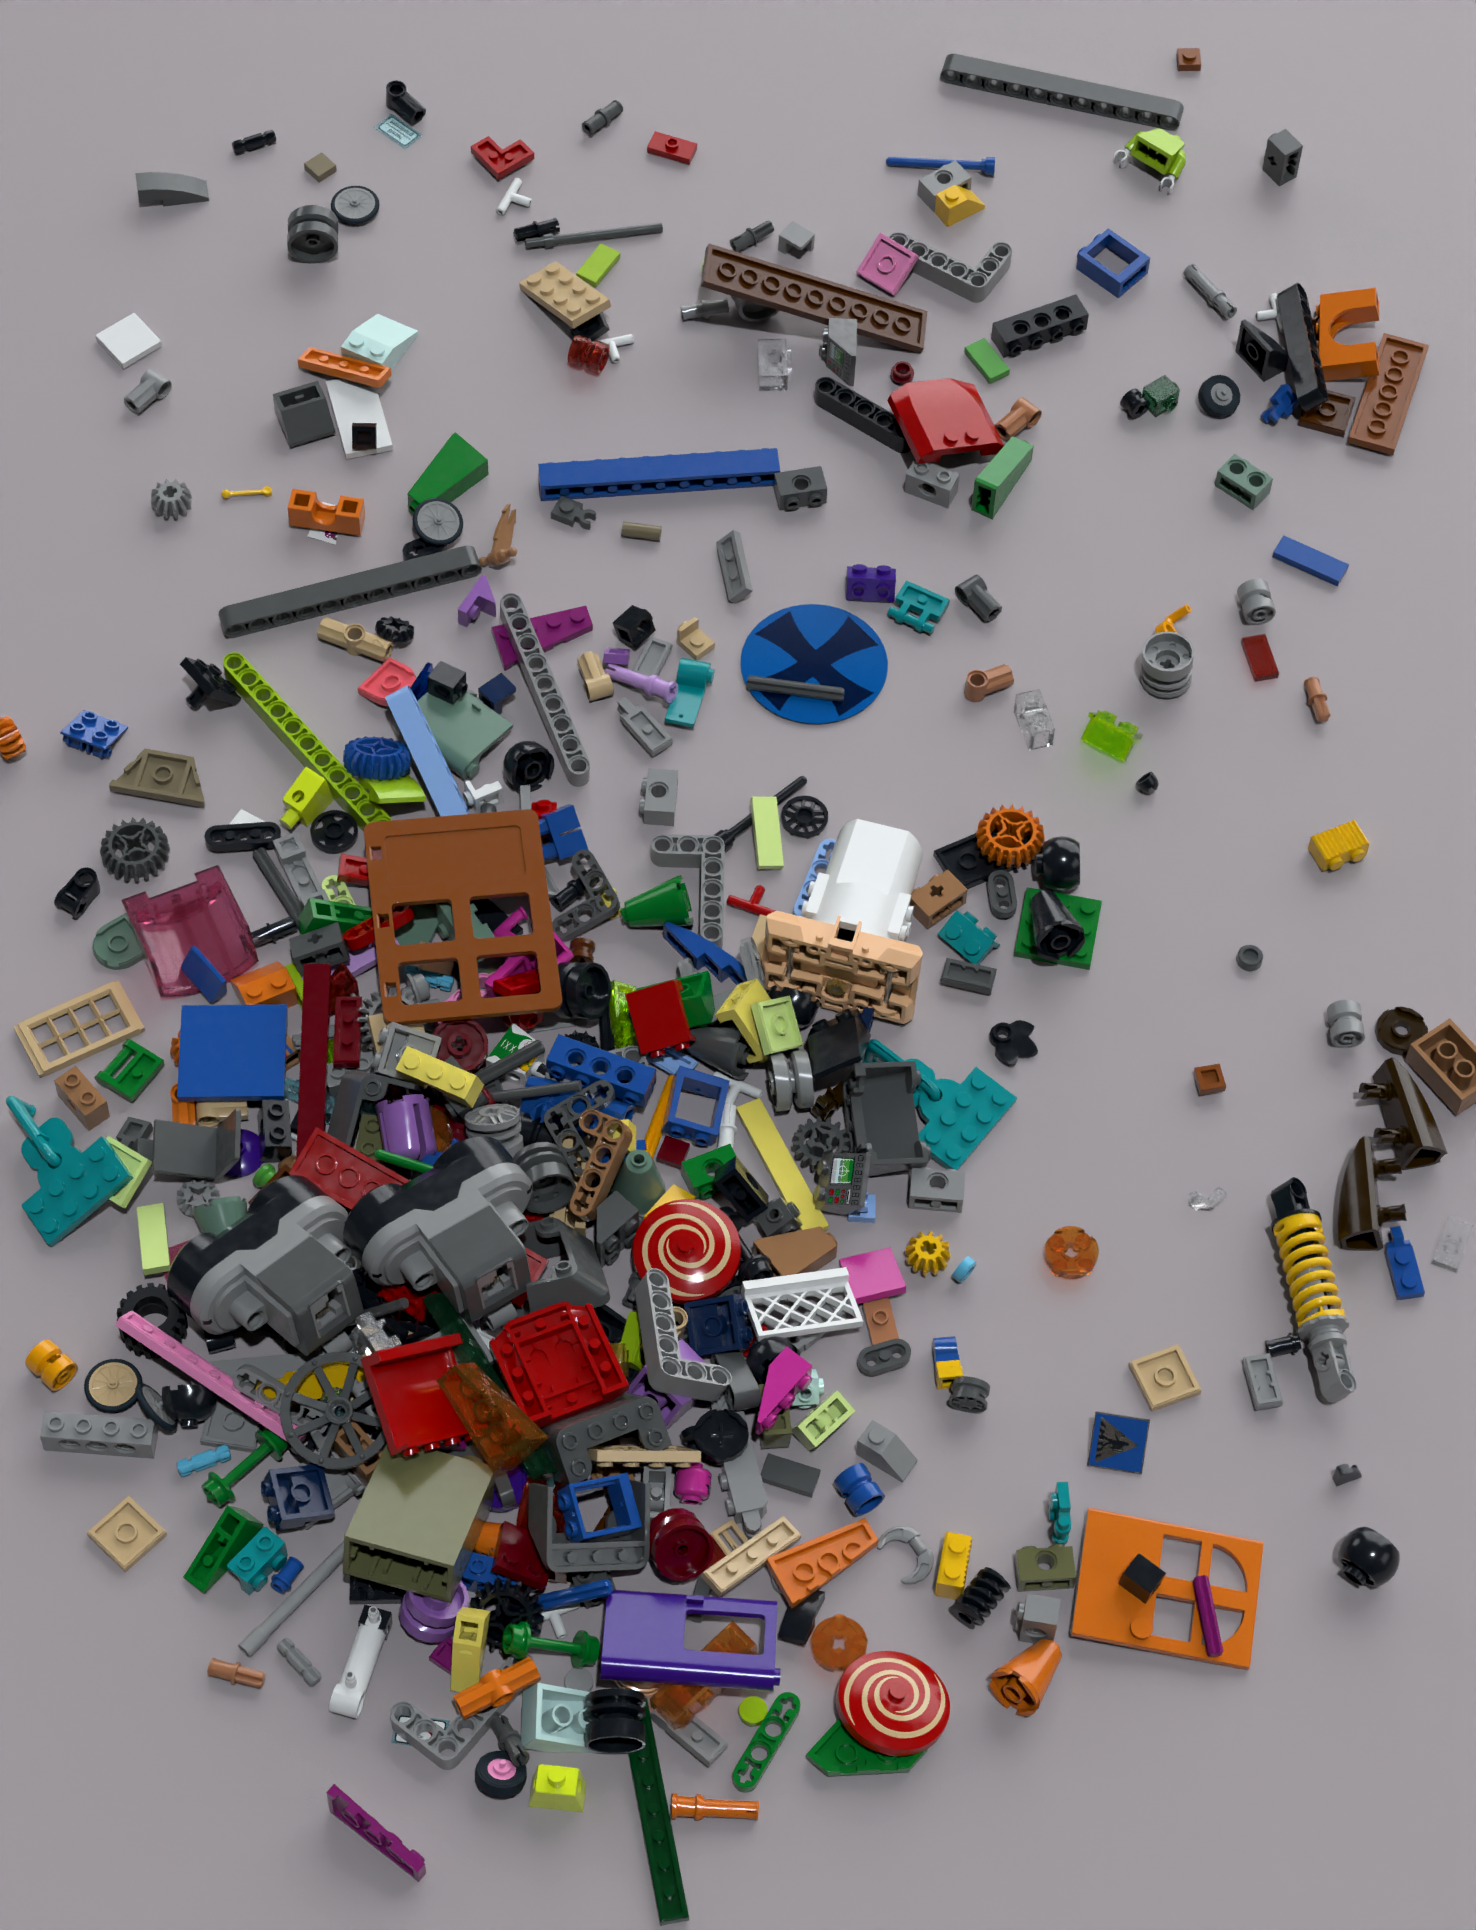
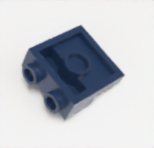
(718, 1324)
(297, 1496)

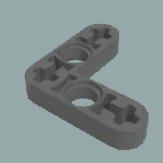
(595, 904)
(571, 1118)

